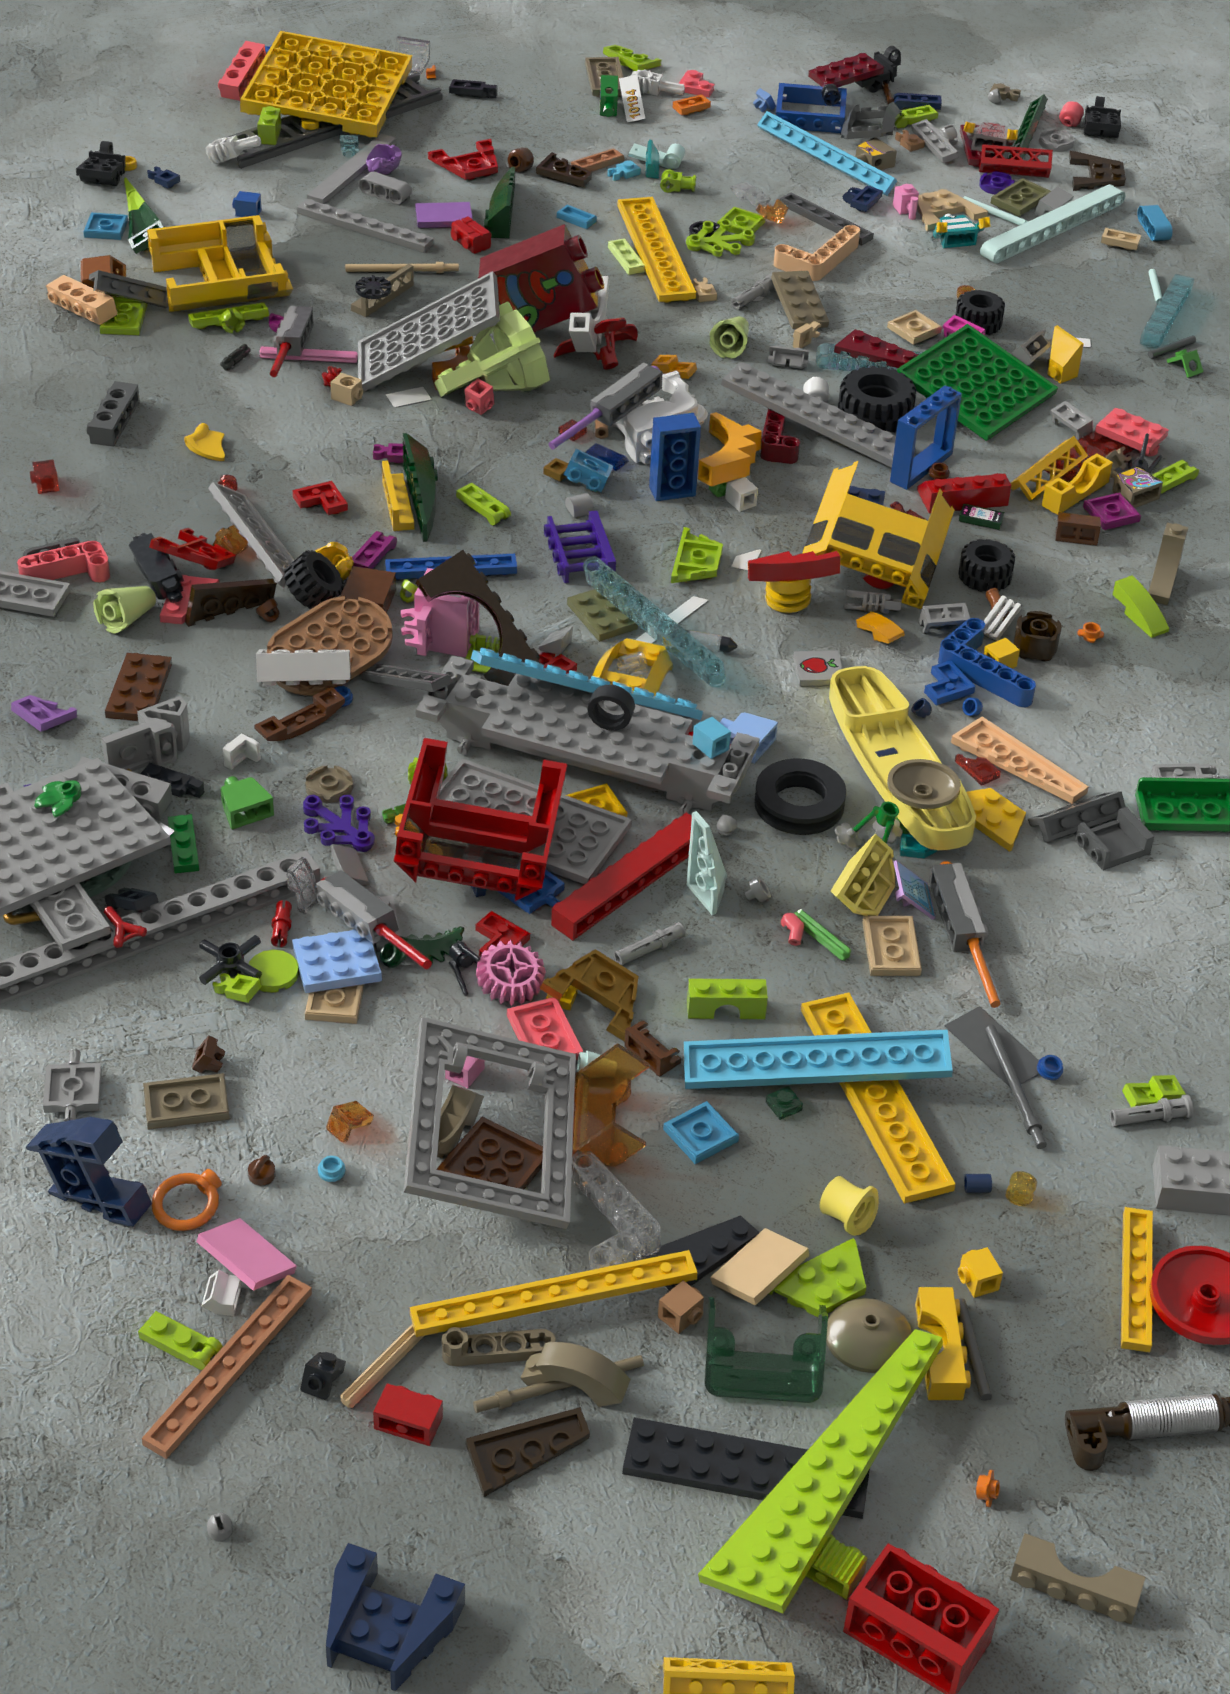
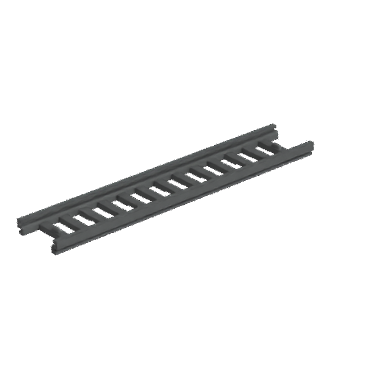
(327, 131)

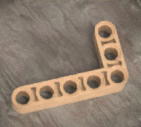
(821, 261)

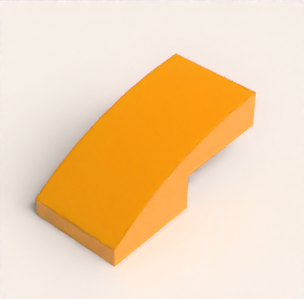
(670, 363)
(881, 627)

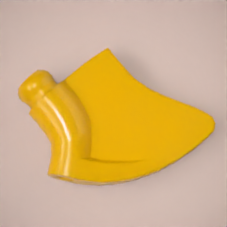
(206, 443)

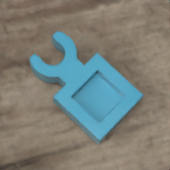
(626, 169)

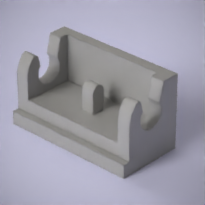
(1052, 201)
(1072, 418)
(943, 615)

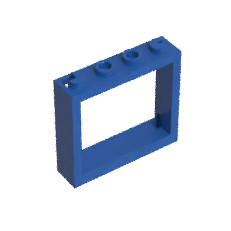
(807, 120)
(909, 470)

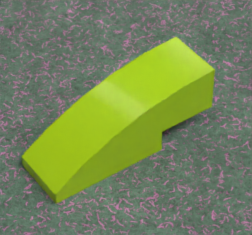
(1140, 606)

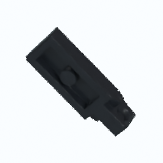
(473, 88)
(180, 783)

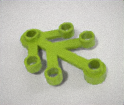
(699, 241)

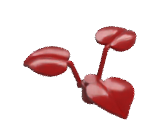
(618, 331)

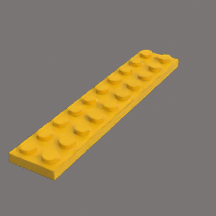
(656, 249)
(884, 1111)

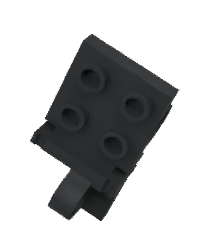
(890, 65)
(1102, 118)
(102, 166)

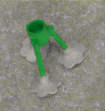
(885, 827)

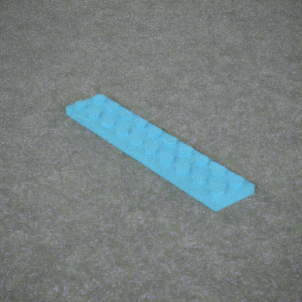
(579, 681)
(817, 1059)

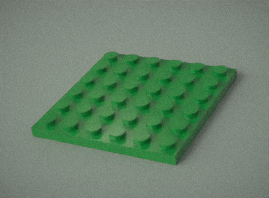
(992, 381)

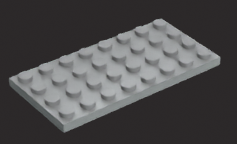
(428, 331)
(582, 832)

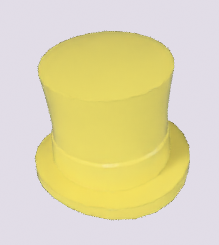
(850, 1205)

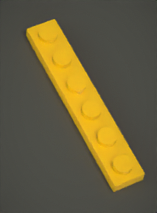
(1136, 1279)

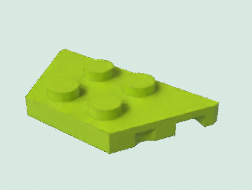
(696, 558)
(825, 1280)

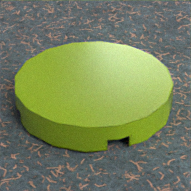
(277, 968)

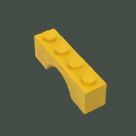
(1093, 475)
(938, 1314)

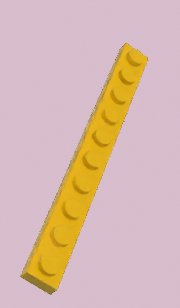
(552, 1293)

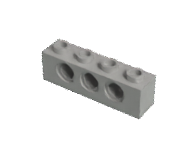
(149, 792)

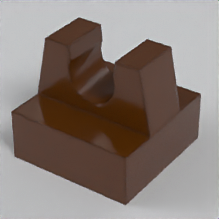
(207, 1056)

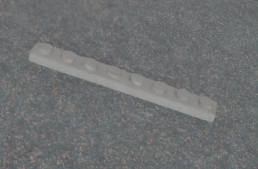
(365, 225)

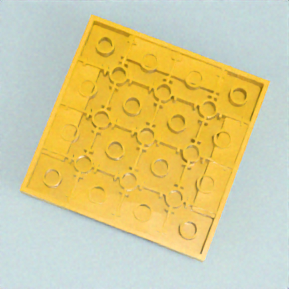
(327, 82)

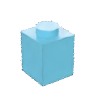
(711, 737)

